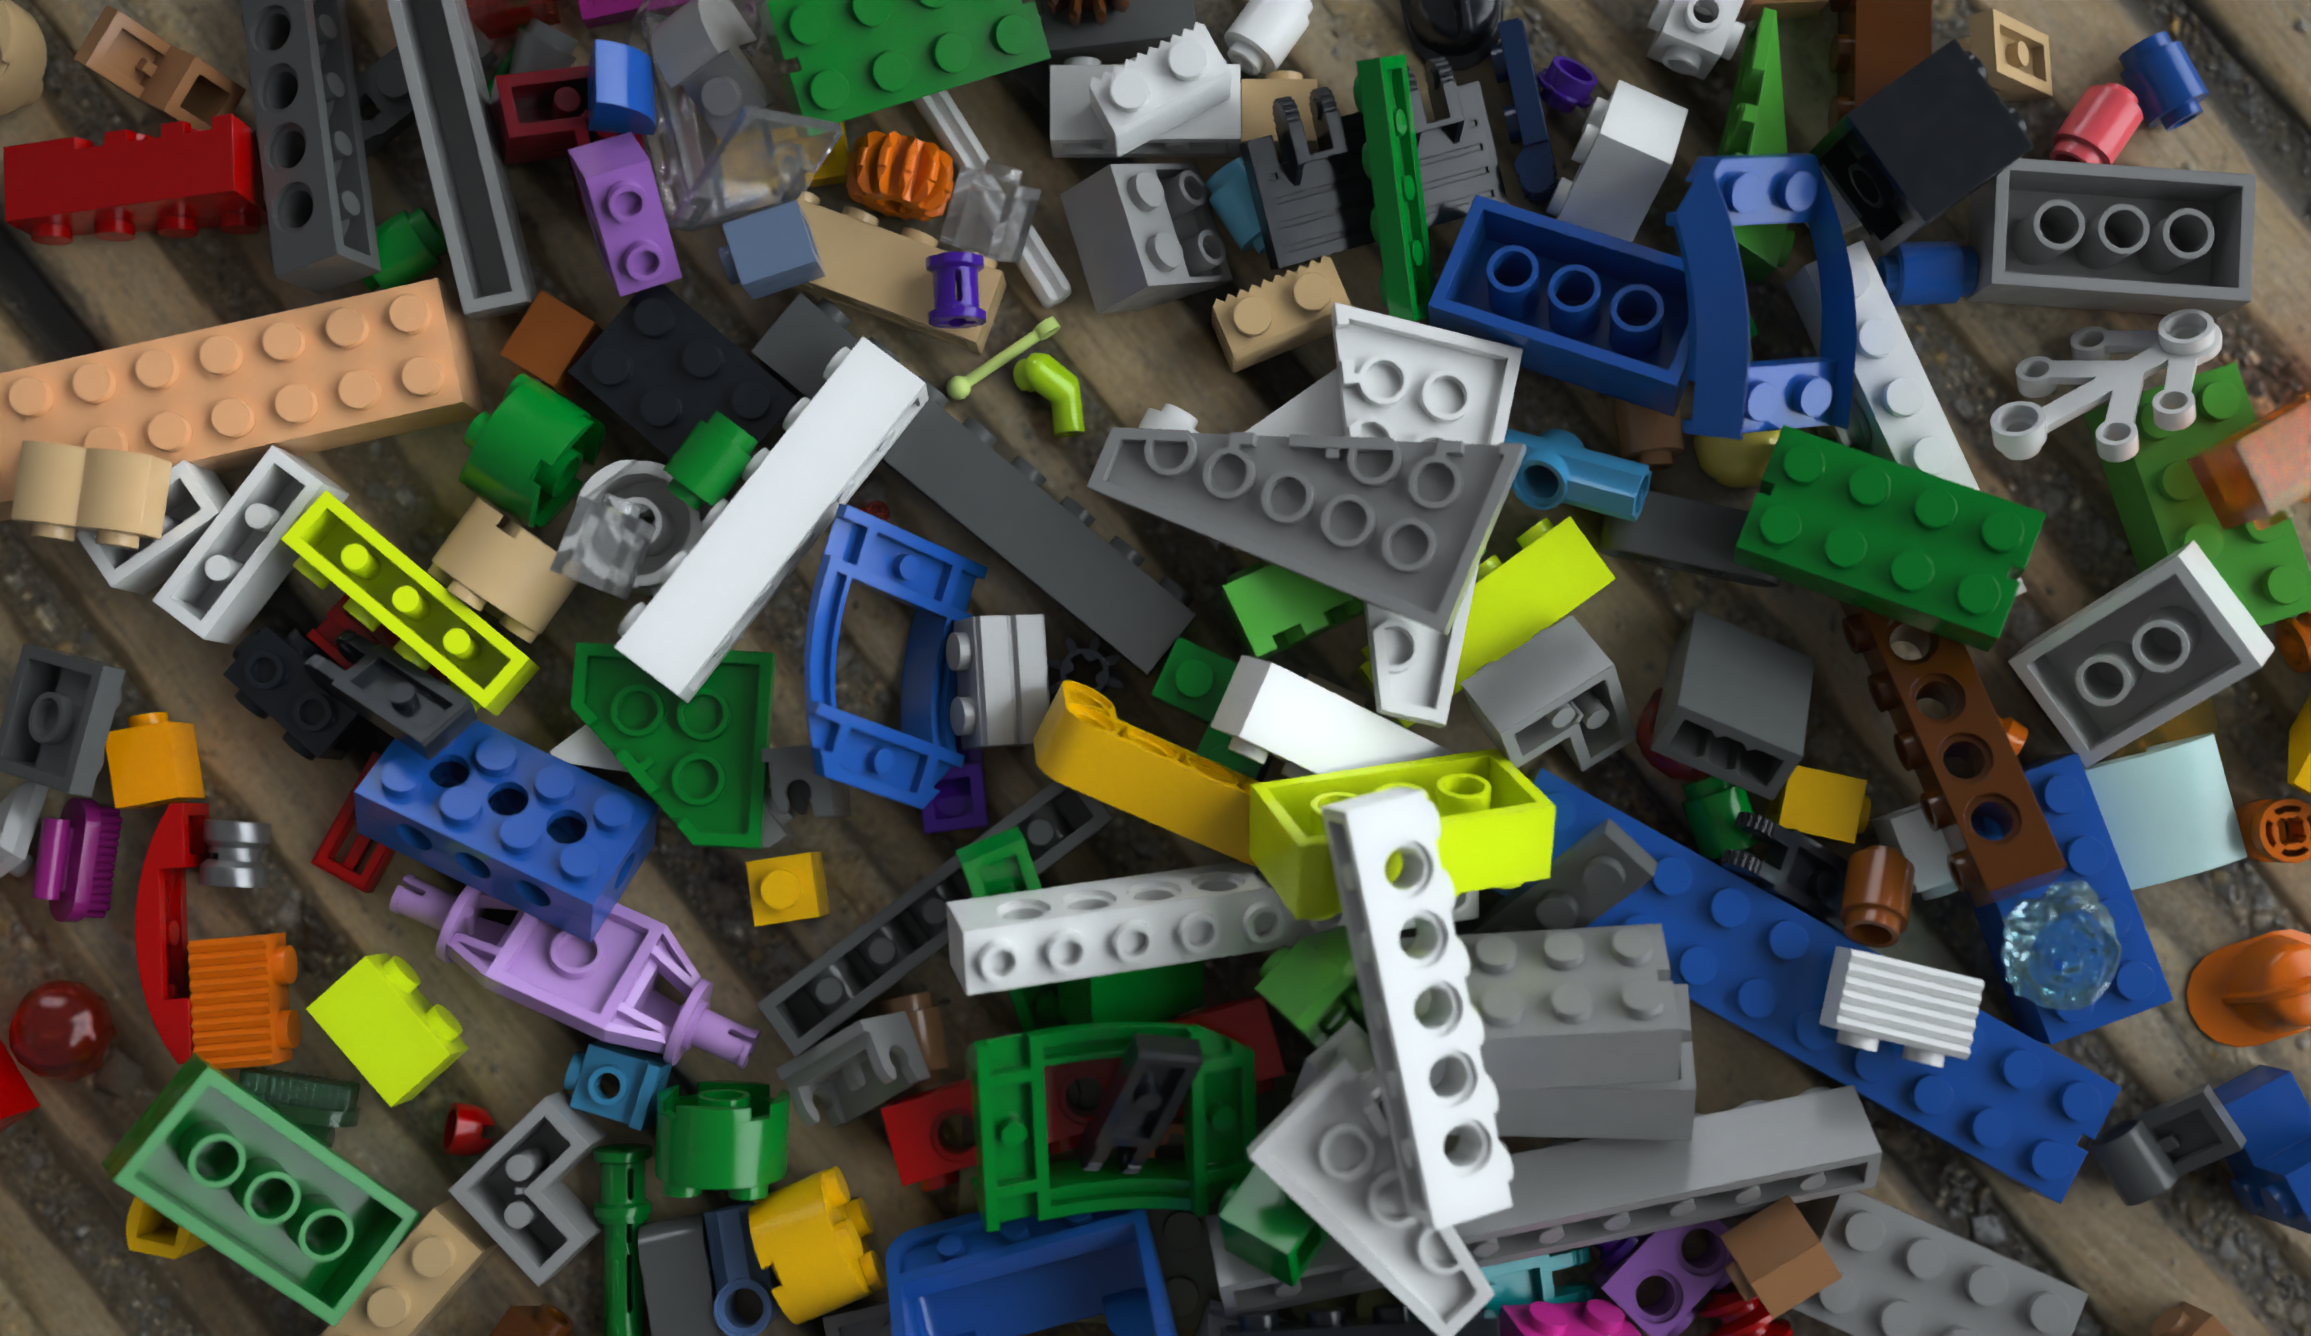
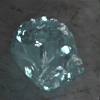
(2064, 926)

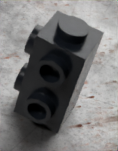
(275, 684)

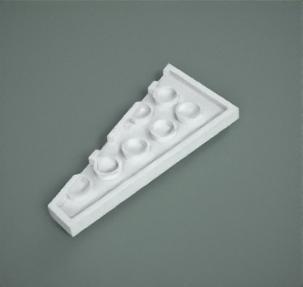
(1419, 387)

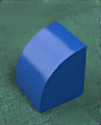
(620, 89)

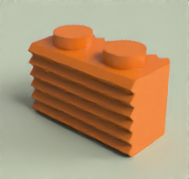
(243, 1000)

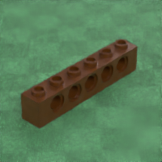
(1986, 868)

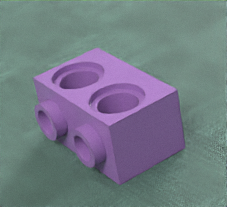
(625, 213)
(1684, 1279)

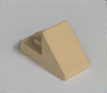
(2012, 55)

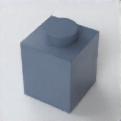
(770, 251)

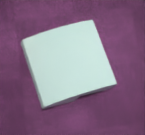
(2168, 810)

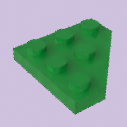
(690, 757)

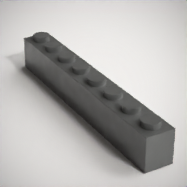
(1000, 501)

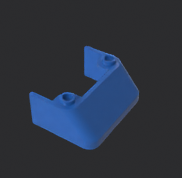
(1028, 1276)

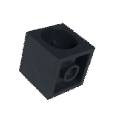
(1921, 145)

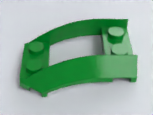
(1012, 1126)

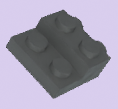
(59, 719)

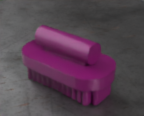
(77, 860)

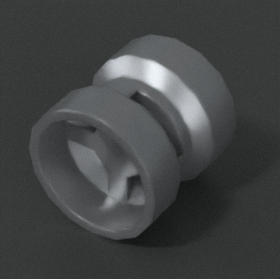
(234, 854)

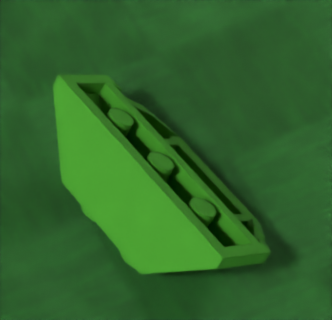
(1314, 986)

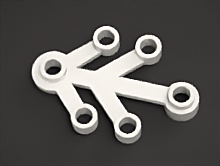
(2179, 344)

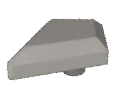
(17, 825)

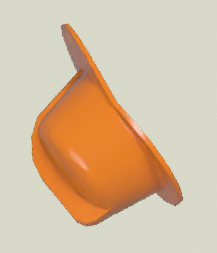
(2253, 989)

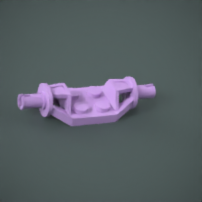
(592, 986)

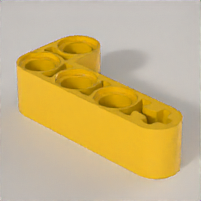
(1142, 773)

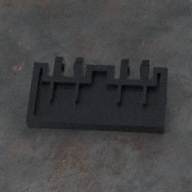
(1326, 200)

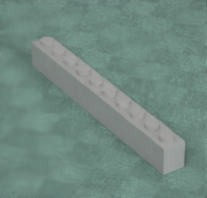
(1620, 1189)

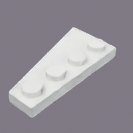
(1341, 1167)

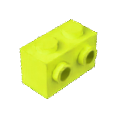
(389, 1027)

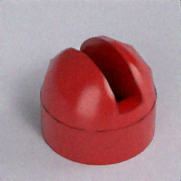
(464, 1130)

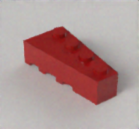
(137, 184)

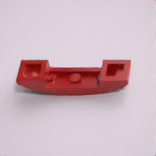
(162, 923)

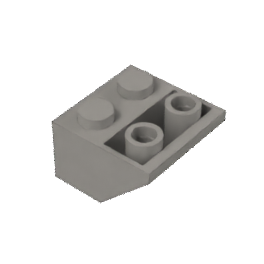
(1145, 235)

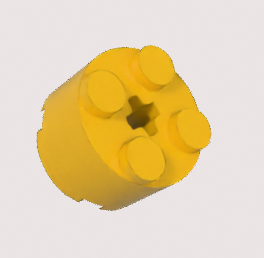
(816, 1245)

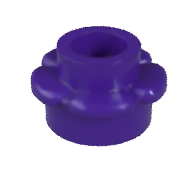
(1567, 84)

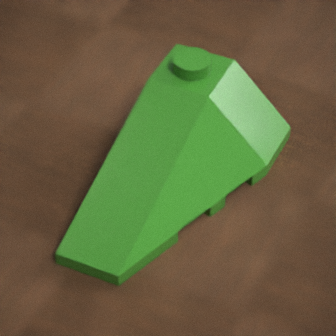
(1757, 127)

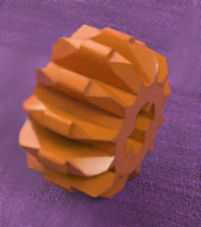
(899, 176)

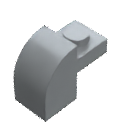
(704, 54)

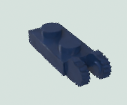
(1526, 116)

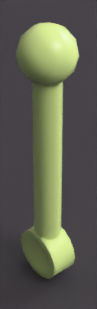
(960, 387)

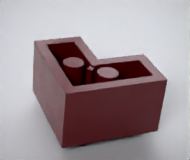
(544, 116)

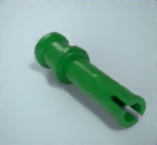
(621, 1212)

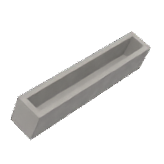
(463, 156)

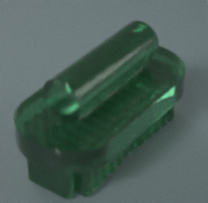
(307, 1100)

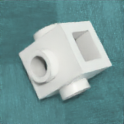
(1694, 34)

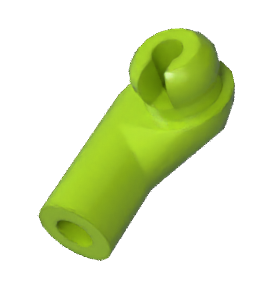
(1057, 384)

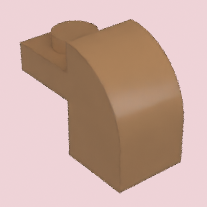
(157, 72)

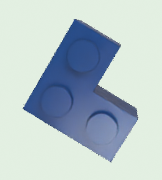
(2276, 1159)

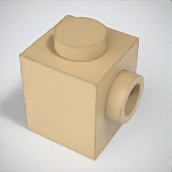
(1257, 104)

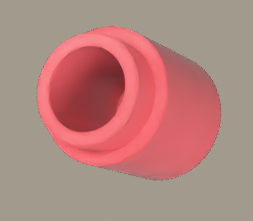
(2098, 125)

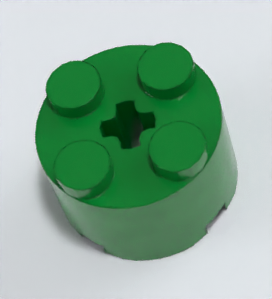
(530, 452)
(722, 1139)

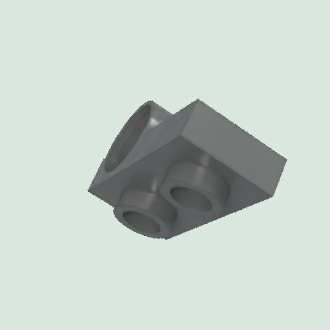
(2165, 1142)

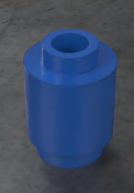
(2163, 81)
(1929, 272)

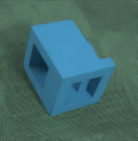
(639, 1076)

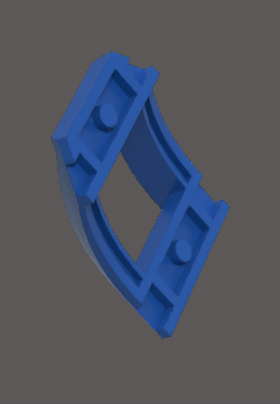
(1766, 394)
(939, 587)

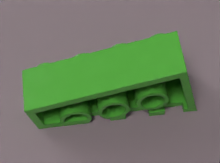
(1282, 609)

